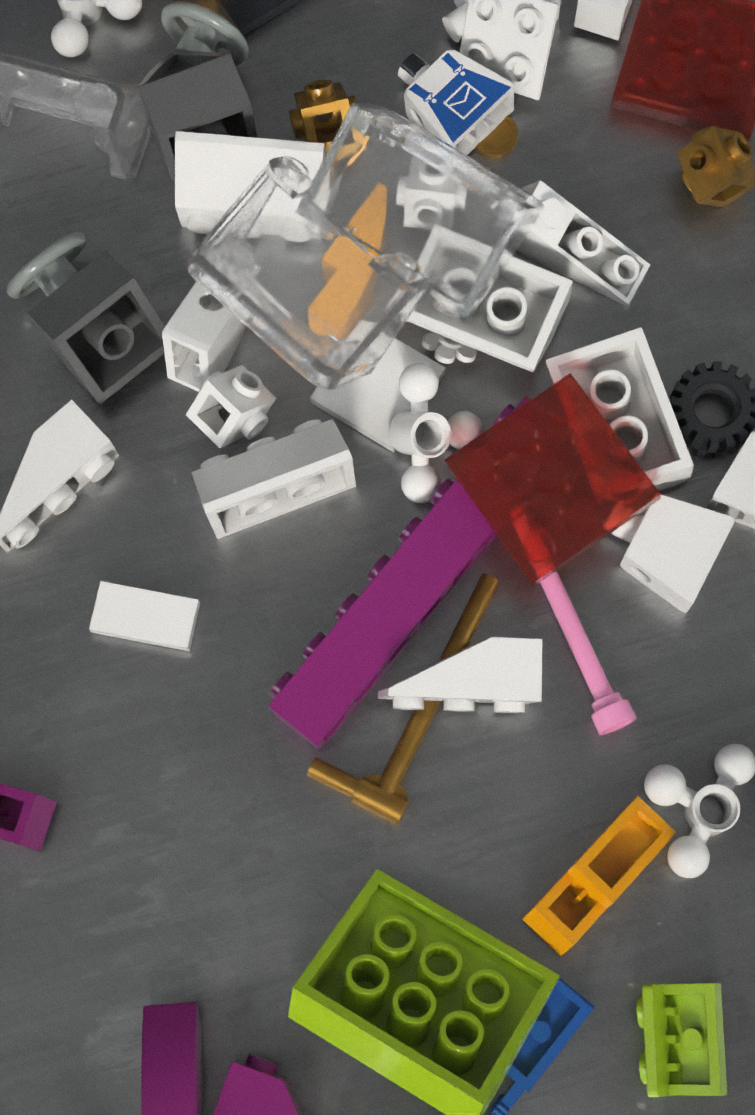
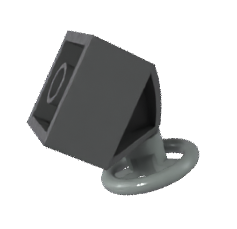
(197, 83)
(92, 316)

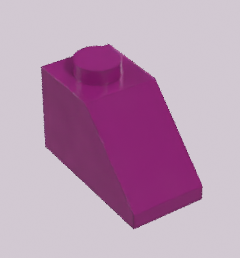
(256, 1090)

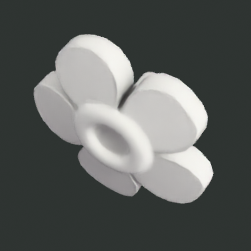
(448, 349)

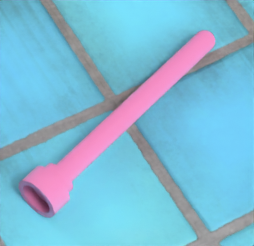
(609, 708)

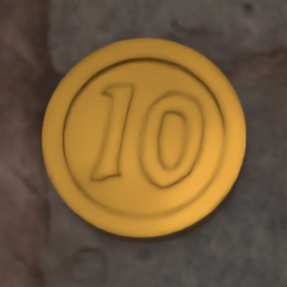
(500, 140)

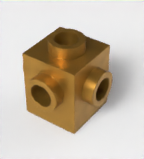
(317, 99)
(717, 166)

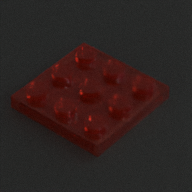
(691, 64)
(552, 479)

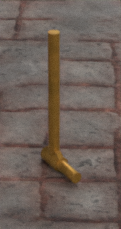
(383, 792)

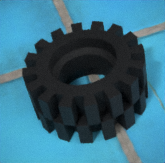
(730, 387)

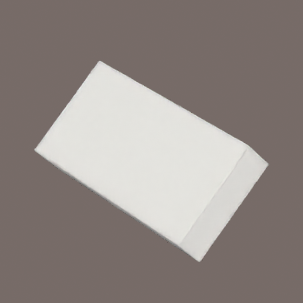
(144, 616)

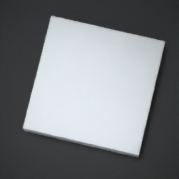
(375, 398)

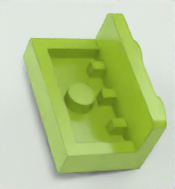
(682, 1040)

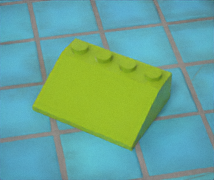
(422, 997)

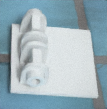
(511, 40)

